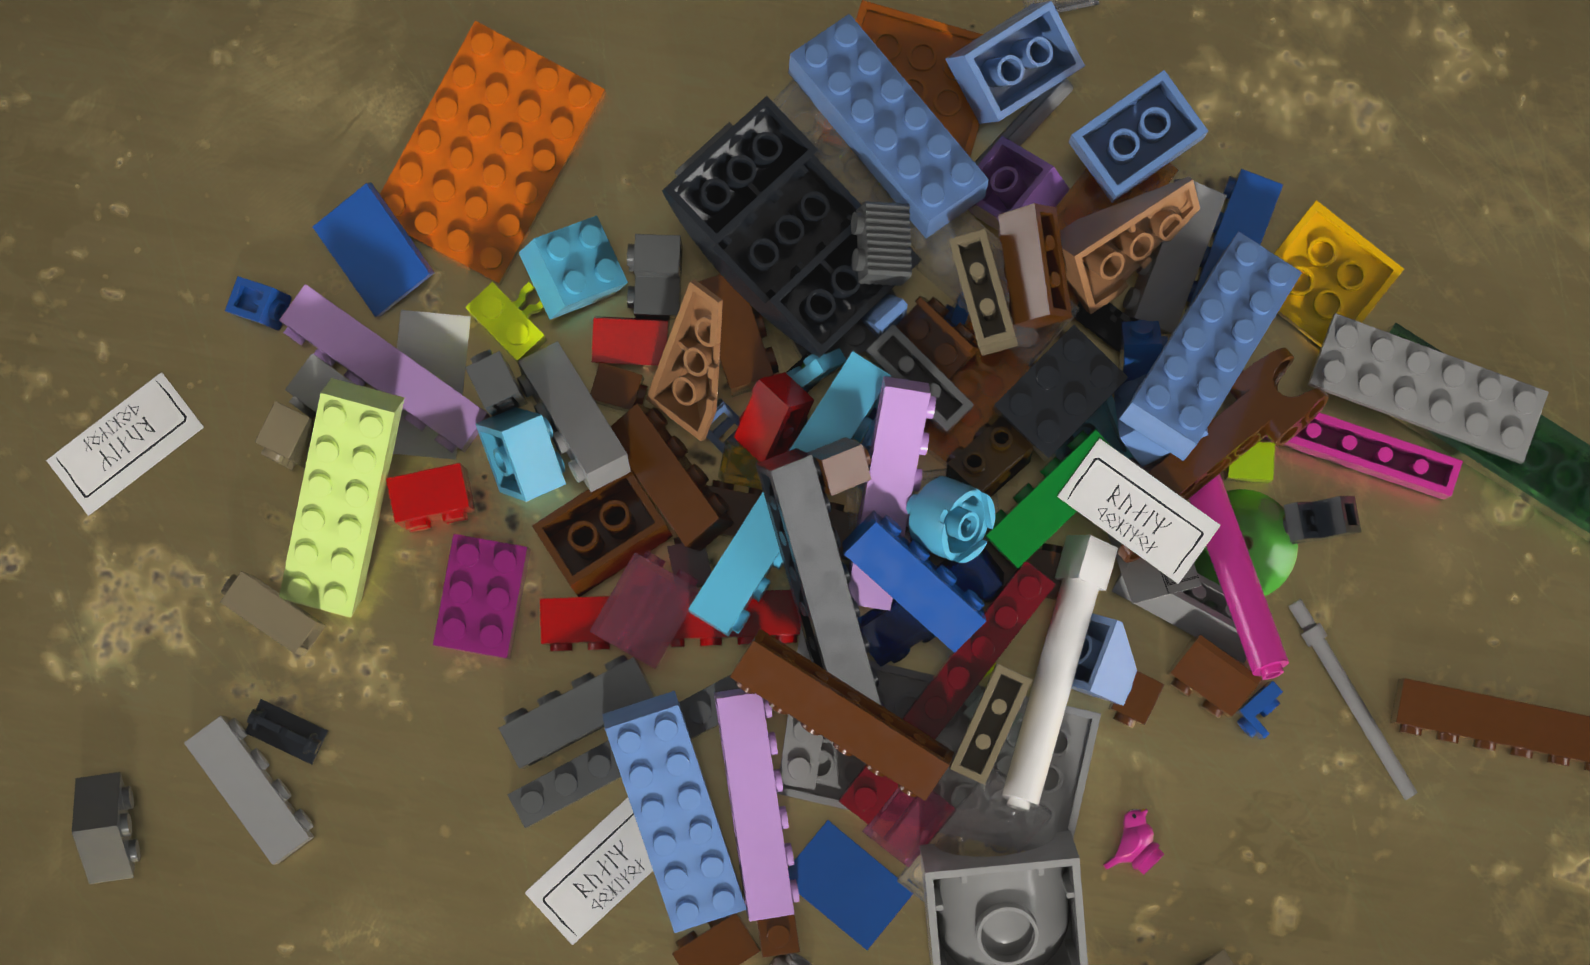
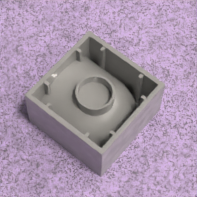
(1005, 906)

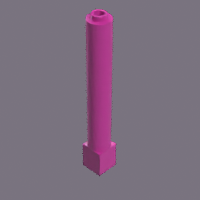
(1241, 584)

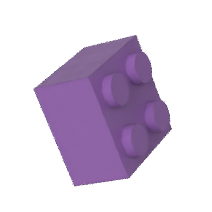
(1016, 181)

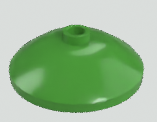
(1270, 550)

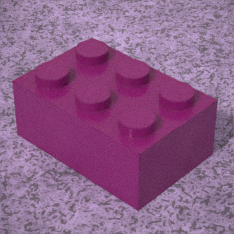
(481, 596)

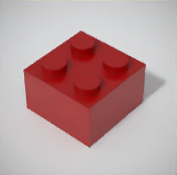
(431, 496)

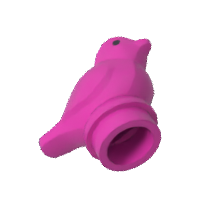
(1136, 843)

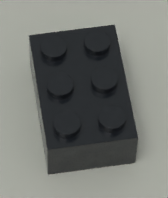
(1060, 392)

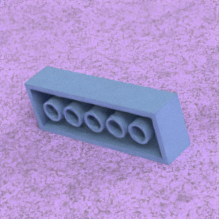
(887, 125)
(1210, 346)
(674, 811)

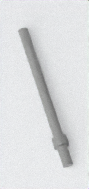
(1314, 636)

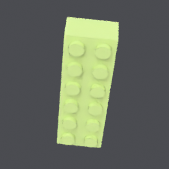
(341, 497)

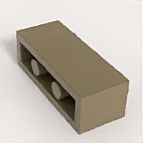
(983, 292)
(286, 436)
(990, 724)

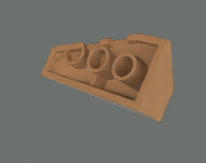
(1115, 241)
(689, 367)

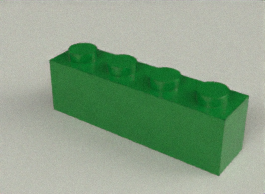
(1037, 508)

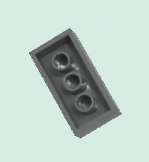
(575, 714)

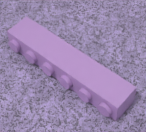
(383, 367)
(893, 469)
(755, 805)

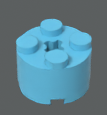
(950, 519)

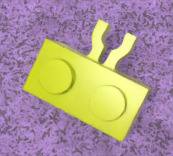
(507, 322)

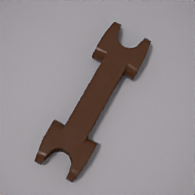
(1254, 415)

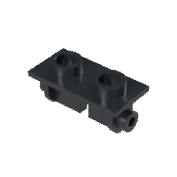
(1104, 323)
(285, 731)

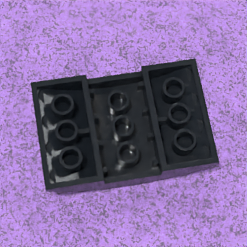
(777, 227)

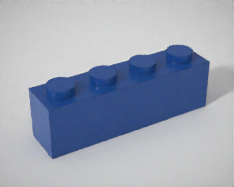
(1247, 211)
(914, 580)

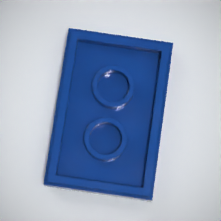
(373, 249)
(848, 885)

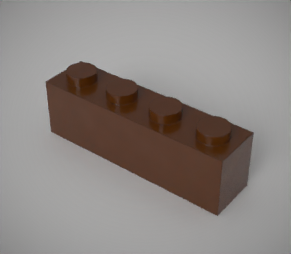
(670, 477)

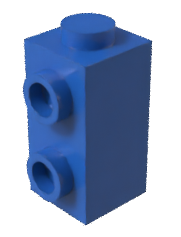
(1139, 347)

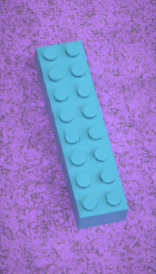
(754, 549)

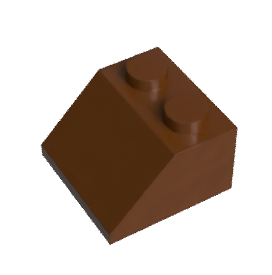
(1212, 677)

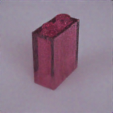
(646, 609)

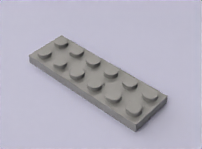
(1428, 388)

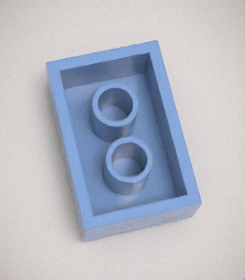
(1015, 62)
(1138, 136)

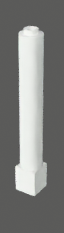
(1084, 570)

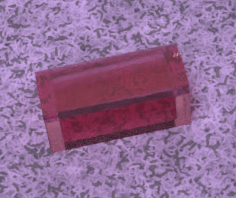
(908, 823)

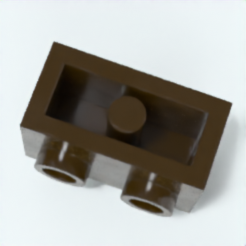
(990, 458)

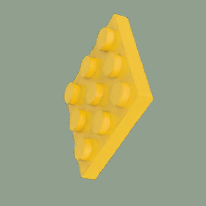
(1338, 274)

